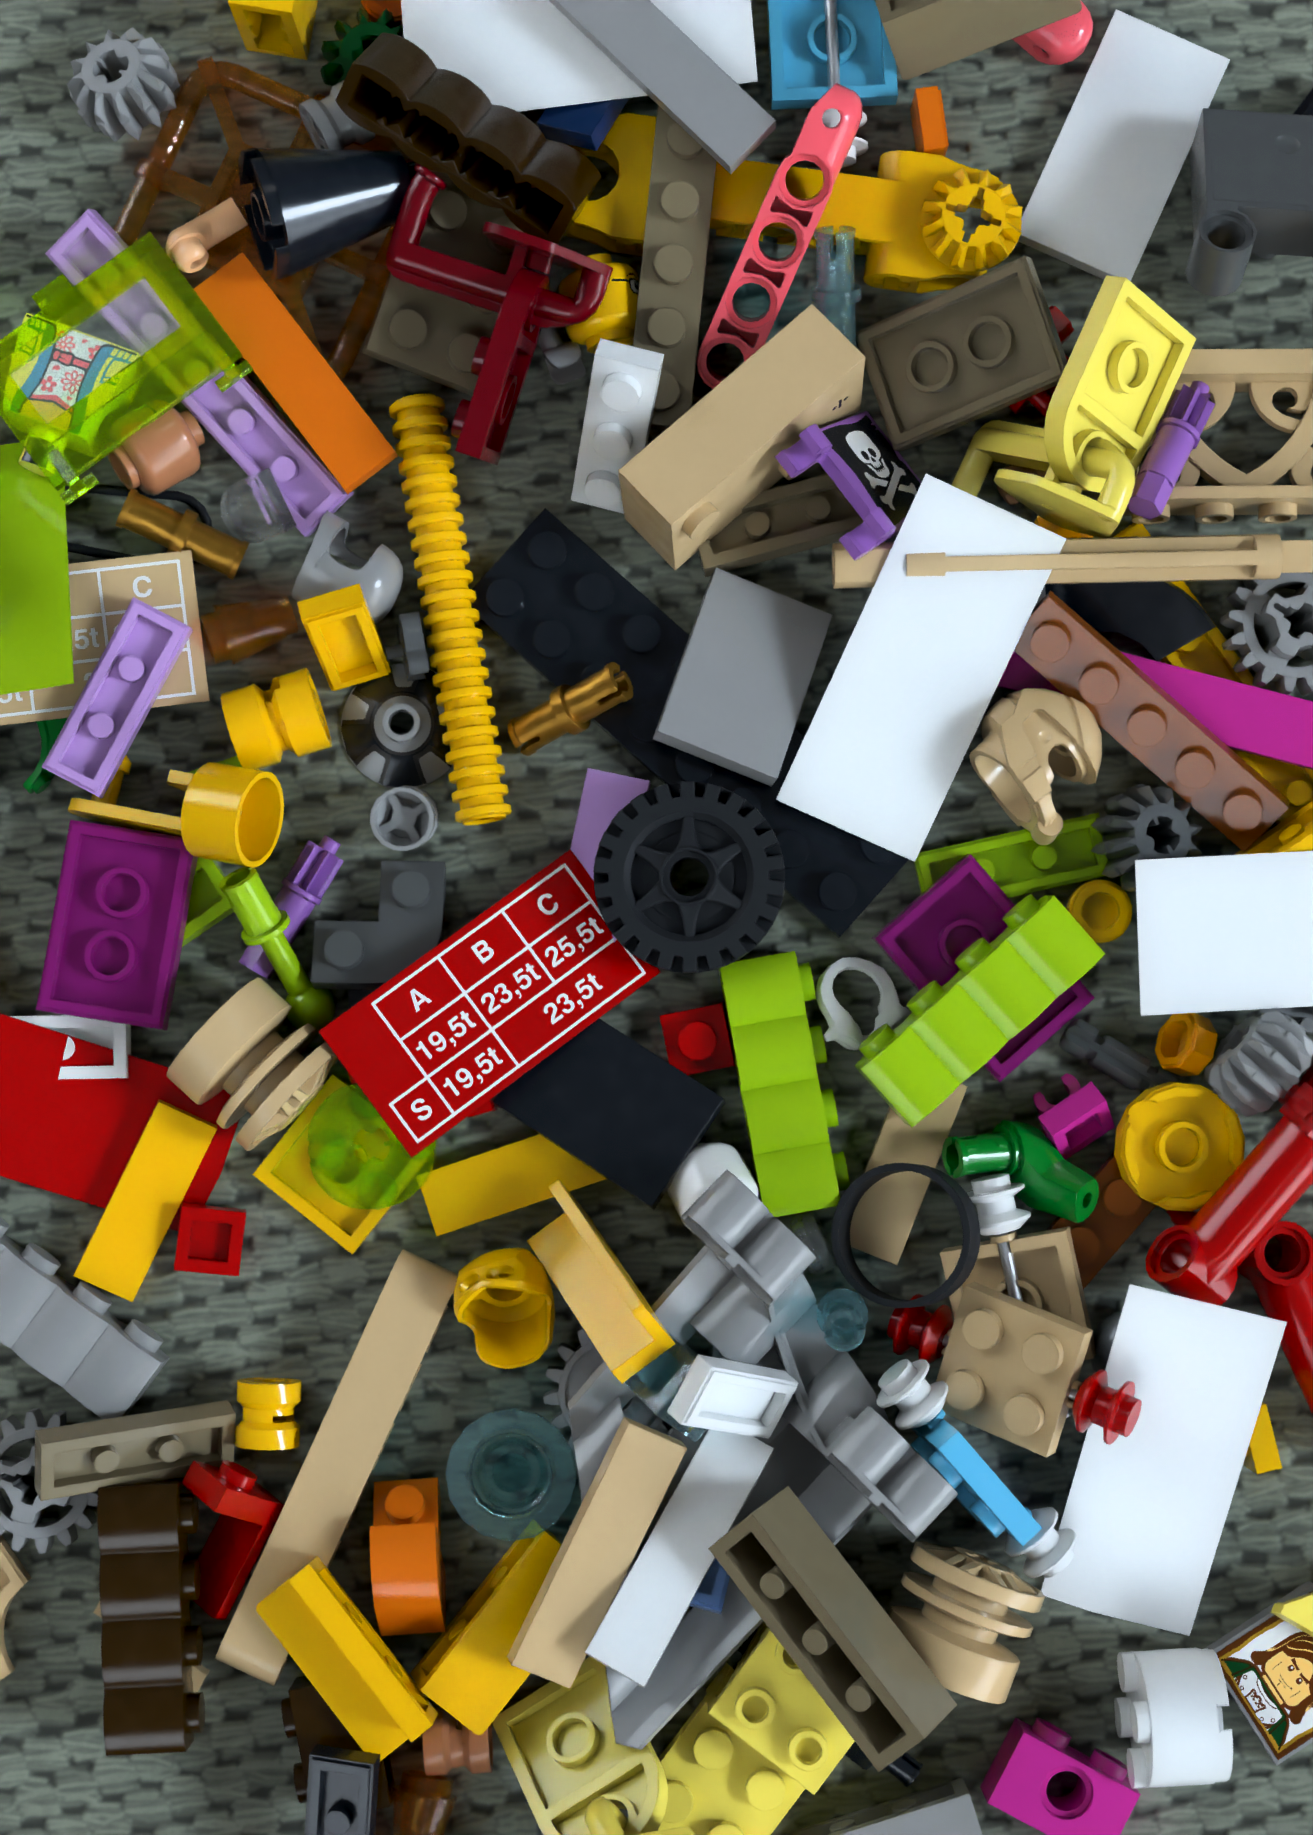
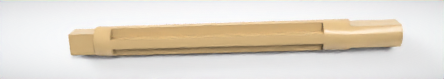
(1106, 560)

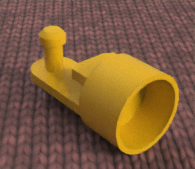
(225, 814)

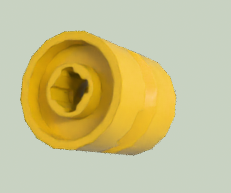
(276, 720)

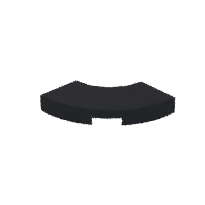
(1147, 612)

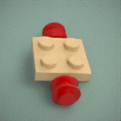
(1014, 1369)

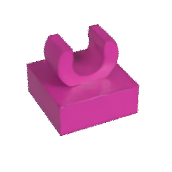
(1076, 1119)

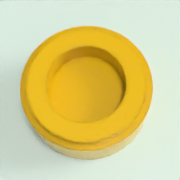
(1101, 909)

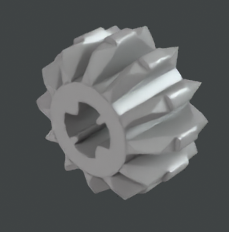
(123, 84)
(1259, 1061)

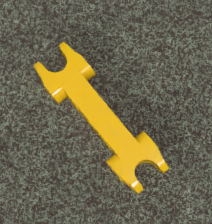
(879, 208)

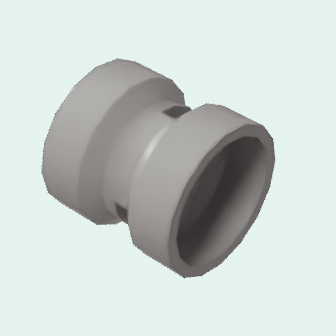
(395, 823)

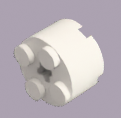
(1173, 1717)

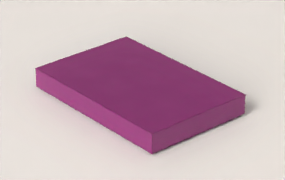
(945, 923)
(117, 926)

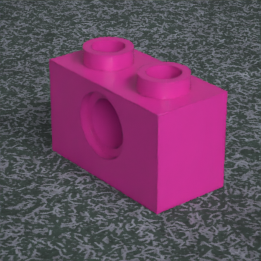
(1032, 1757)

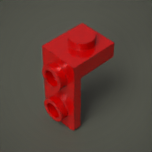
(239, 1534)

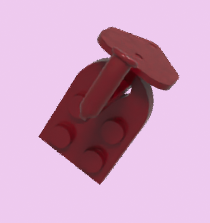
(518, 297)

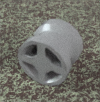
(330, 125)

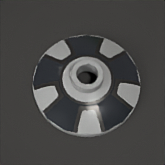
(378, 751)

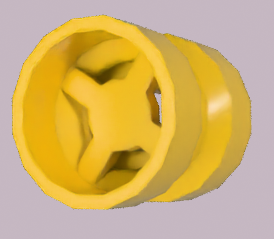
(268, 1413)

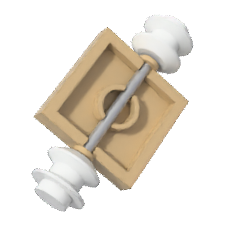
(1028, 1267)

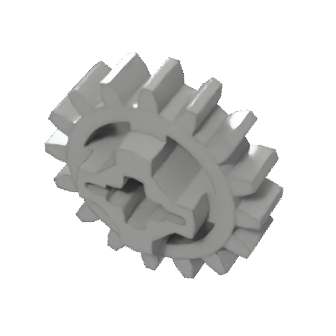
(1267, 618)
(28, 1510)

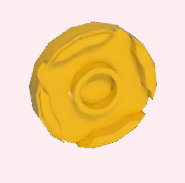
(1178, 1145)

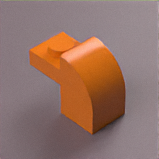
(407, 1557)

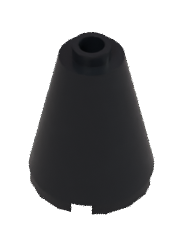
(319, 201)

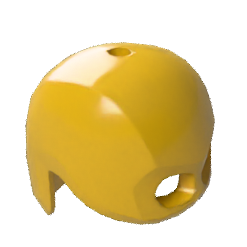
(507, 1306)

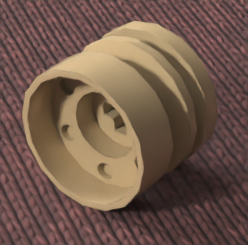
(253, 1064)
(963, 1617)

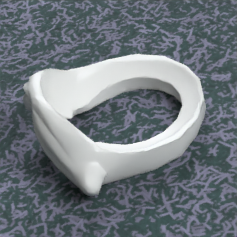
(841, 1024)

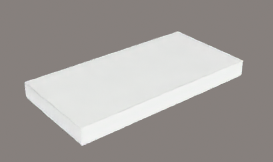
(1121, 148)

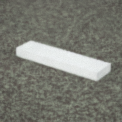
(678, 1554)

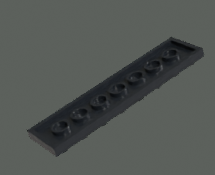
(577, 614)

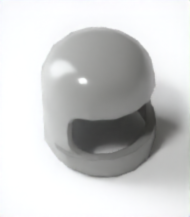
(321, 573)

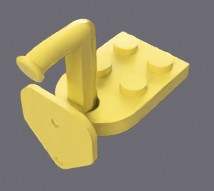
(1096, 417)
(575, 1770)

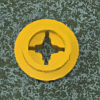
(944, 231)

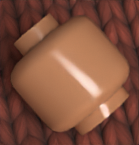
(160, 453)

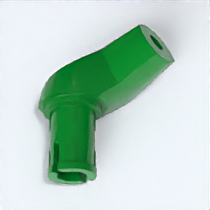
(1029, 1159)

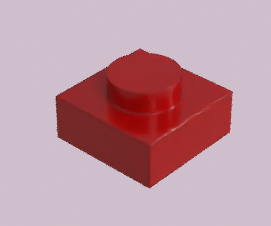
(697, 1039)
(210, 1239)

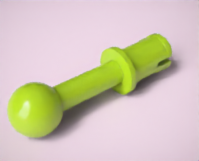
(265, 926)

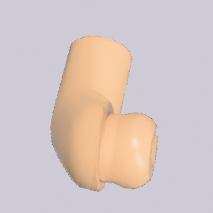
(190, 242)

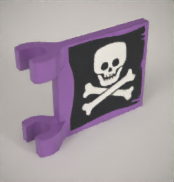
(864, 470)

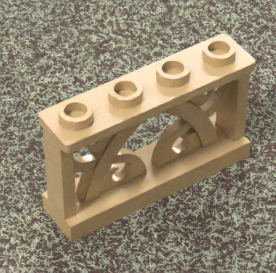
(1233, 491)

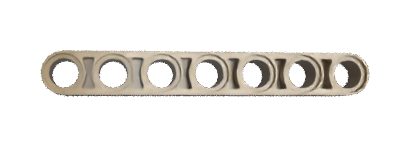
(343, 1452)

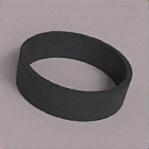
(842, 1246)

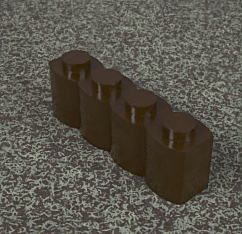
(457, 131)
(147, 1617)

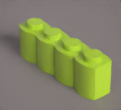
(978, 1009)
(780, 1083)

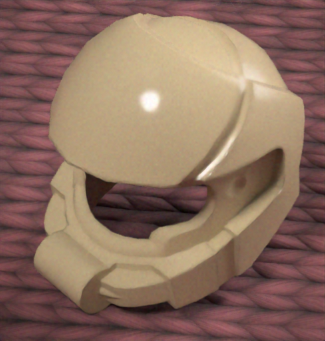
(1025, 743)

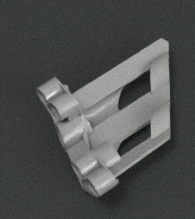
(828, 1446)

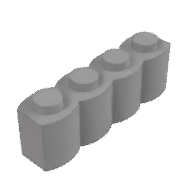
(72, 1334)

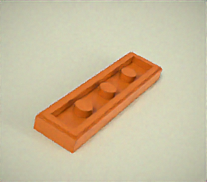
(295, 373)

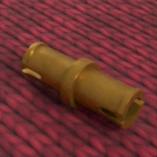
(182, 533)
(570, 709)

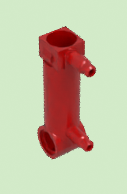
(1208, 1245)
(1288, 1296)

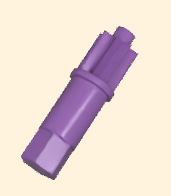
(1174, 440)
(299, 895)

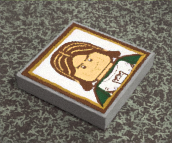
(1271, 1678)

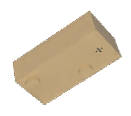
(726, 444)

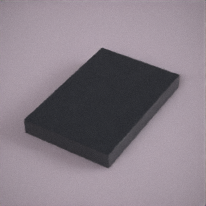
(615, 1109)

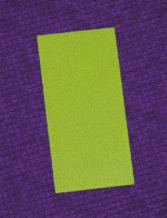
(32, 580)

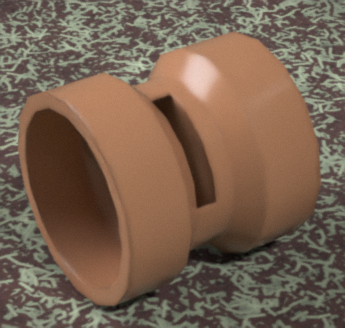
(453, 1745)

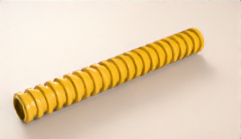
(449, 608)

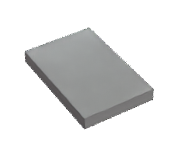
(743, 677)

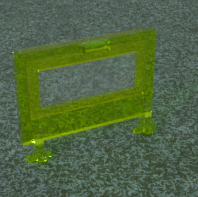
(108, 361)

